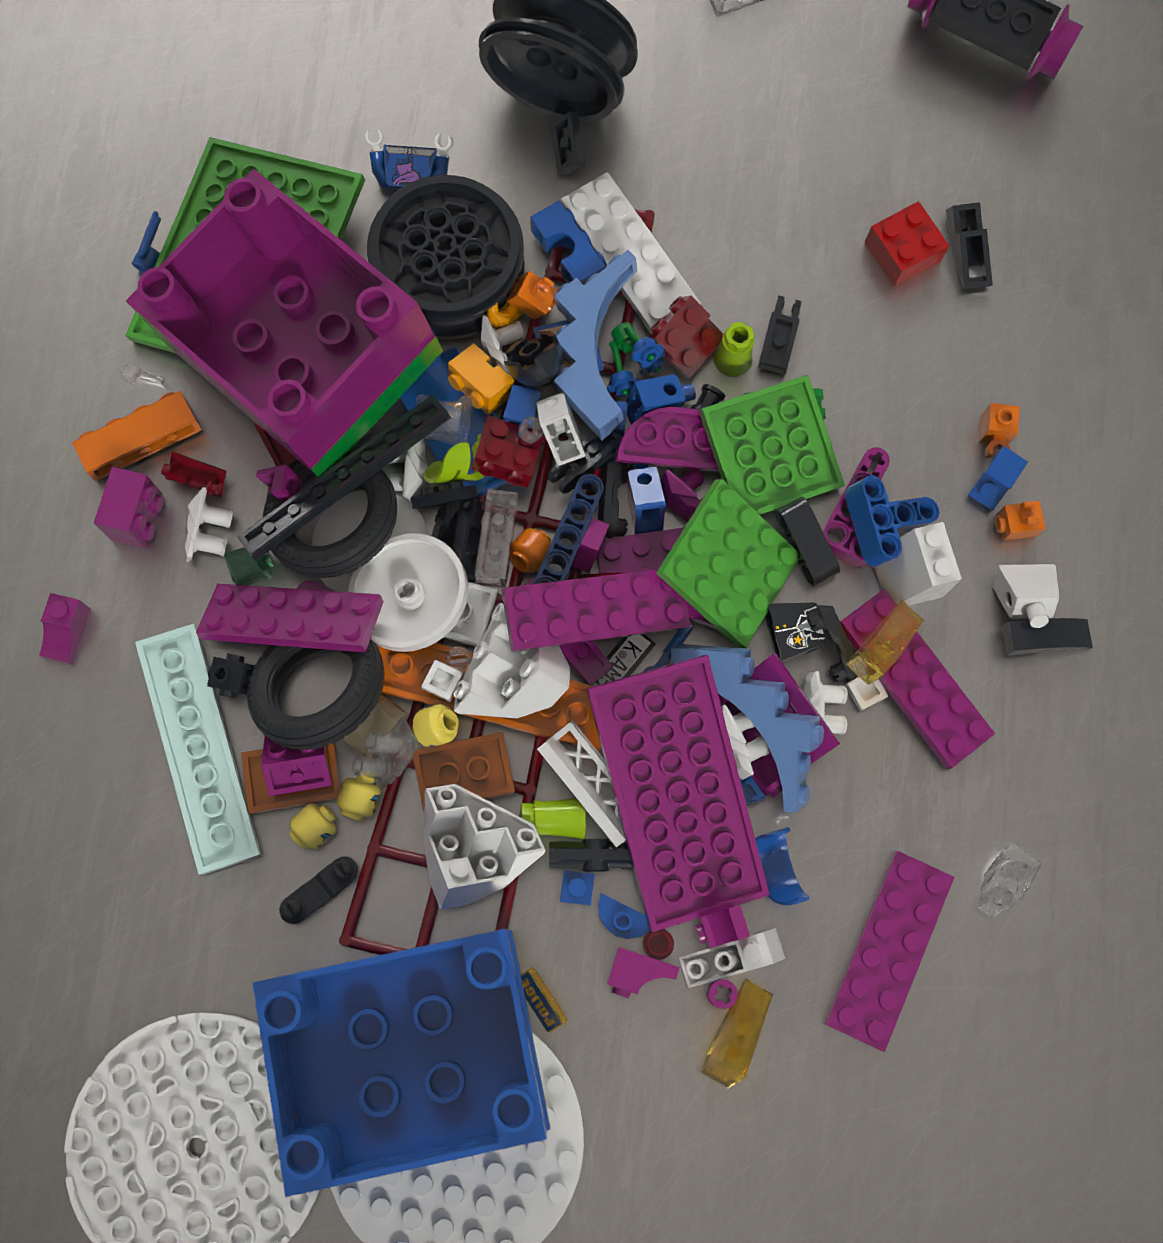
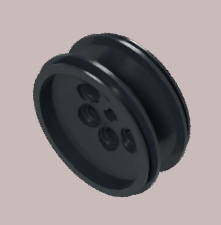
(560, 54)
(461, 204)

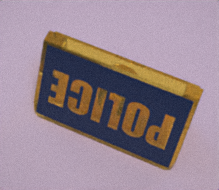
(542, 1001)

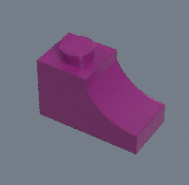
(62, 627)
(722, 927)
(633, 970)

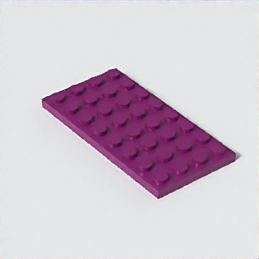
(678, 792)

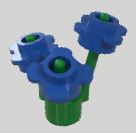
(644, 351)

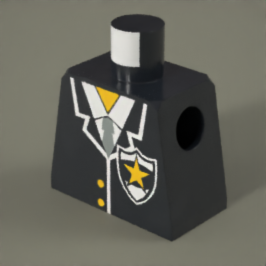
(791, 632)

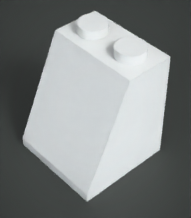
(923, 568)

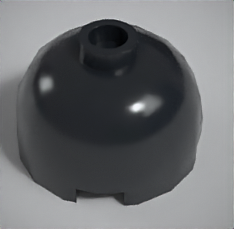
(535, 361)

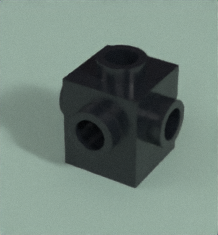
(229, 675)

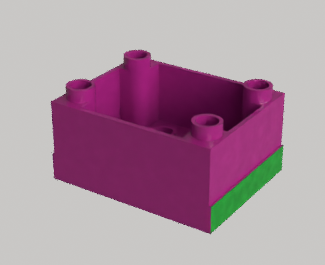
(287, 322)

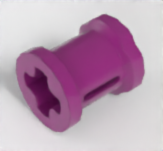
(731, 996)

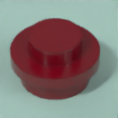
(658, 944)

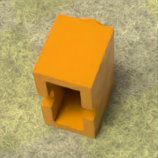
(479, 380)

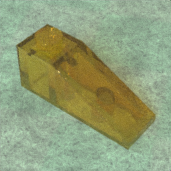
(885, 643)
(738, 1036)

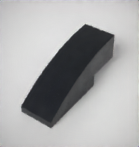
(969, 245)
(1054, 637)

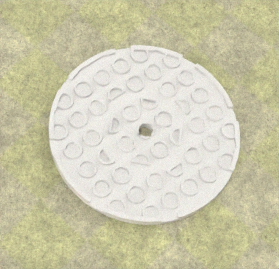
(134, 1129)
(481, 1197)

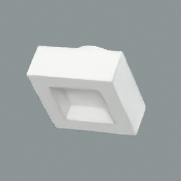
(442, 680)
(864, 694)

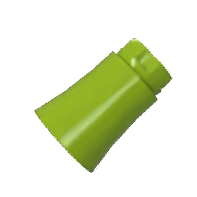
(734, 353)
(556, 817)

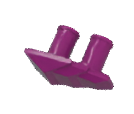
(679, 492)

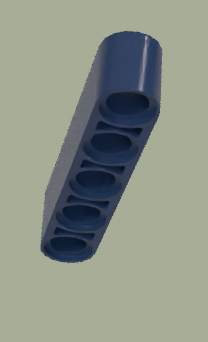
(571, 529)

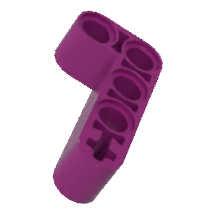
(843, 525)

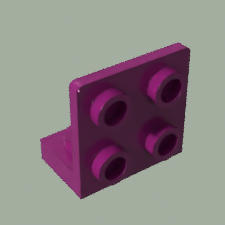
(293, 769)

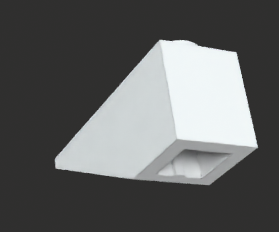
(732, 958)

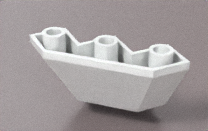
(507, 681)
(473, 845)

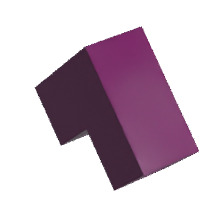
(590, 545)

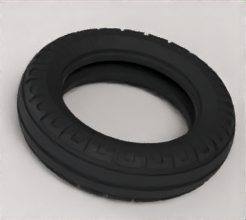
(350, 551)
(326, 725)

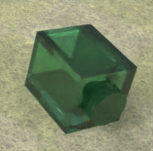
(244, 568)

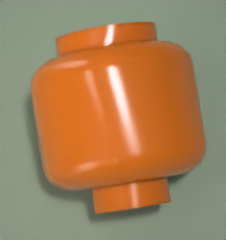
(529, 550)

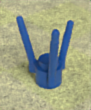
(146, 255)

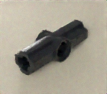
(589, 855)

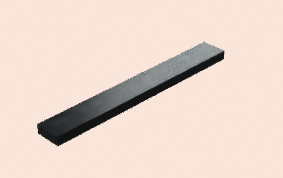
(343, 477)

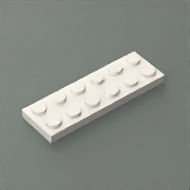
(614, 229)

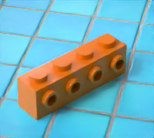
(136, 435)

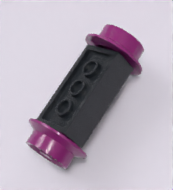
(1007, 29)

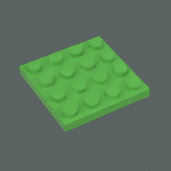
(773, 445)
(729, 563)

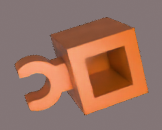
(533, 295)
(999, 426)
(1020, 521)

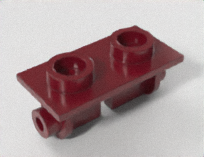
(195, 474)

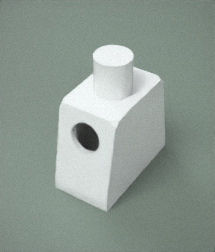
(556, 419)
(1028, 592)

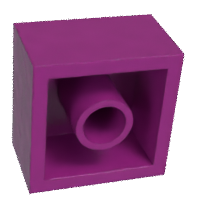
(129, 507)

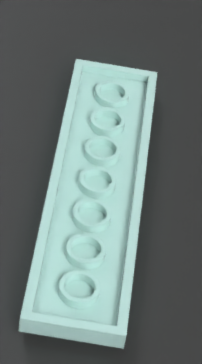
(197, 750)

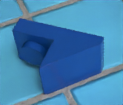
(998, 478)

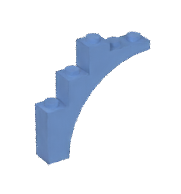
(585, 310)
(764, 703)

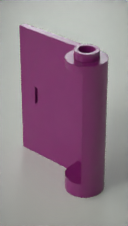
(765, 767)

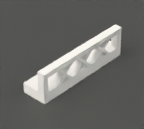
(580, 782)

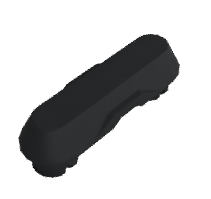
(608, 511)
(828, 618)
(318, 890)

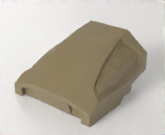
(381, 721)

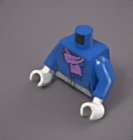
(401, 165)

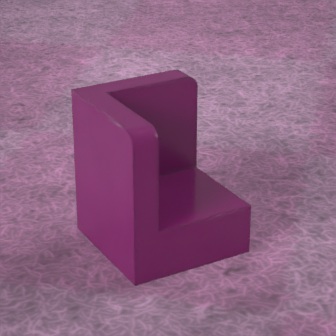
(280, 481)

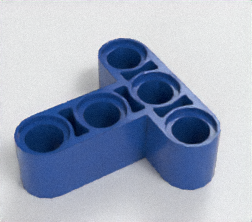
(881, 521)

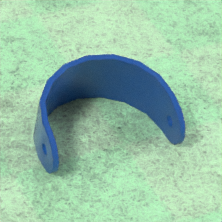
(778, 868)

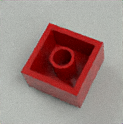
(906, 243)

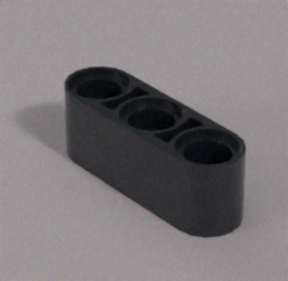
(807, 537)

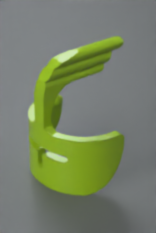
(454, 465)

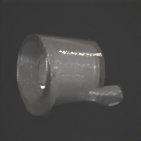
(458, 427)

